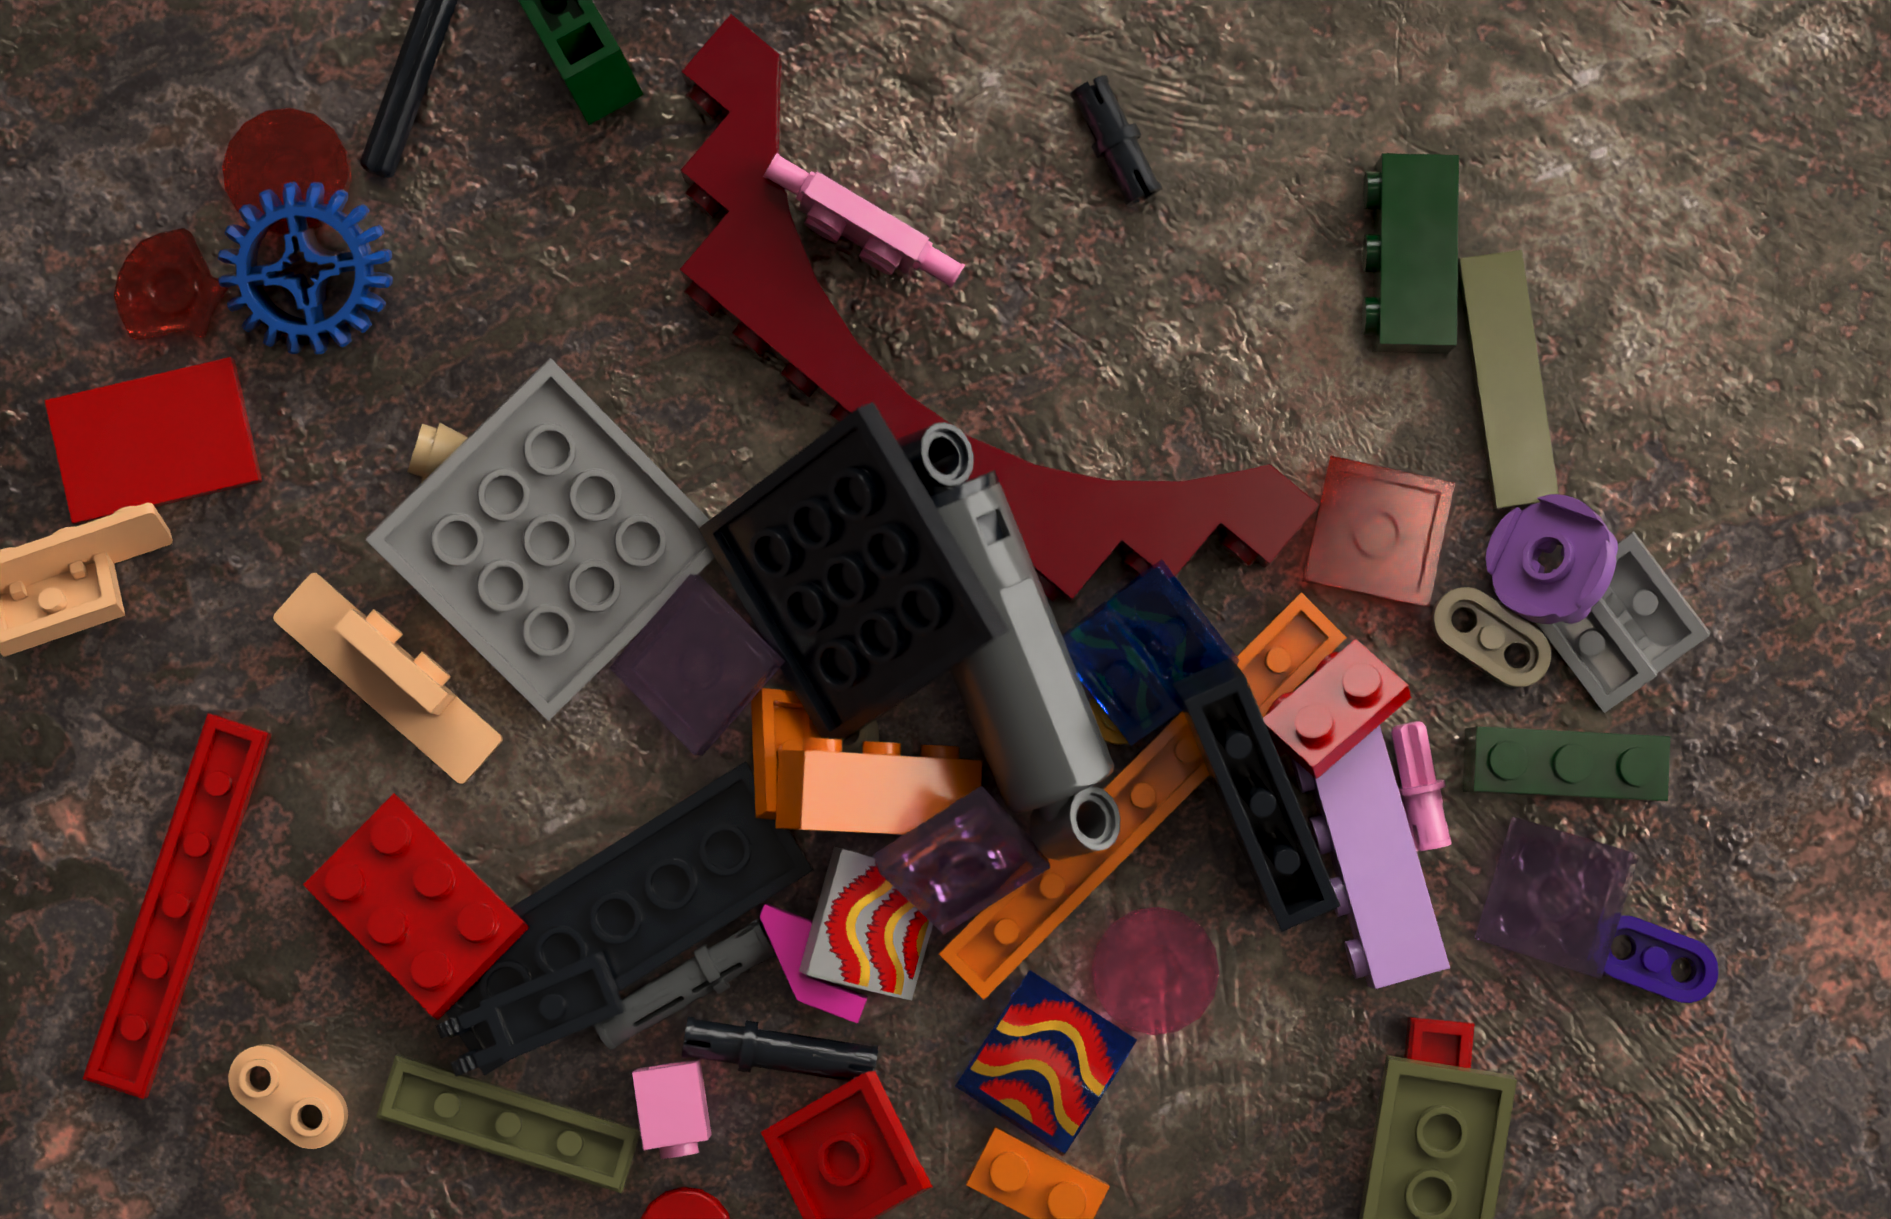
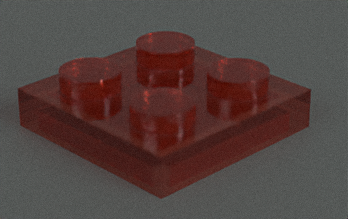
(1378, 532)

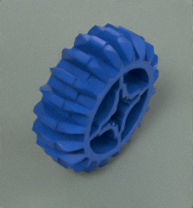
(301, 237)

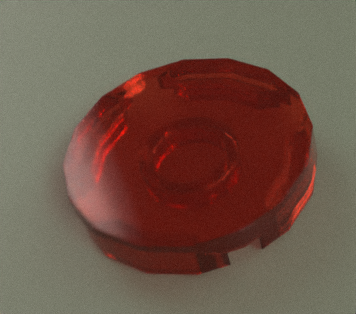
(283, 149)

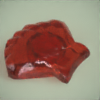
(166, 287)

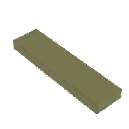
(1507, 378)
(509, 1123)

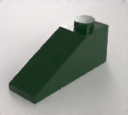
(584, 55)

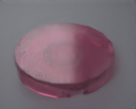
(1155, 970)

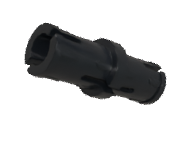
(1116, 140)

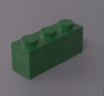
(1412, 253)
(1566, 764)

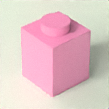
(672, 1107)

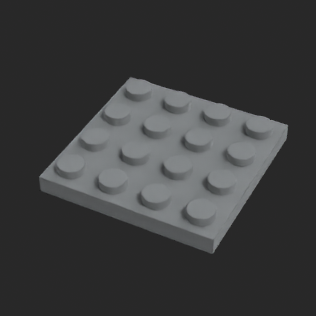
(546, 539)

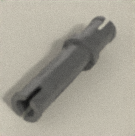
(695, 978)

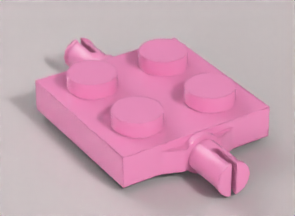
(839, 212)

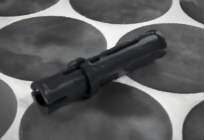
(776, 1050)

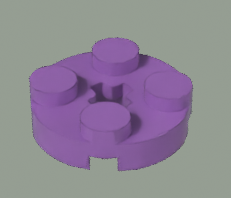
(1572, 587)

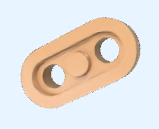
(286, 1096)

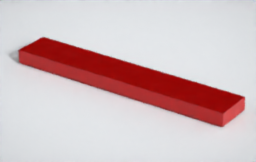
(177, 906)

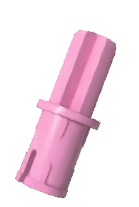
(1419, 787)

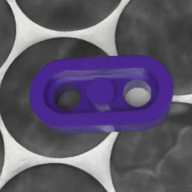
(1652, 957)

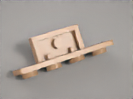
(71, 576)
(395, 684)

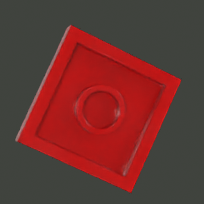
(847, 1154)

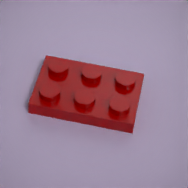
(416, 906)

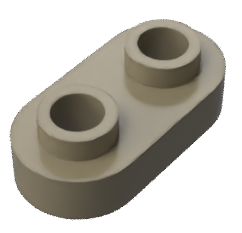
(1489, 637)

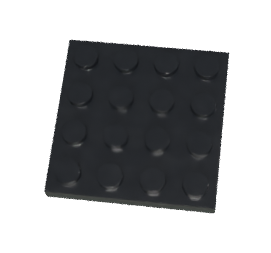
(852, 576)

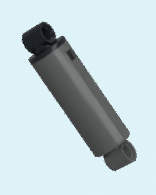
(1023, 684)

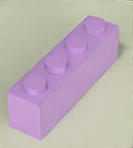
(1374, 866)

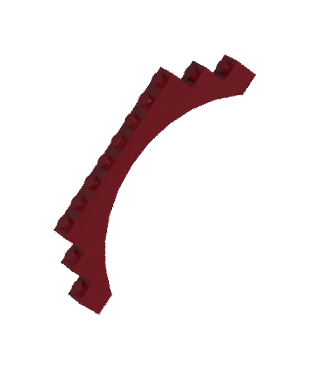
(765, 284)

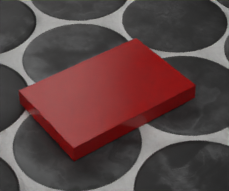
(153, 440)

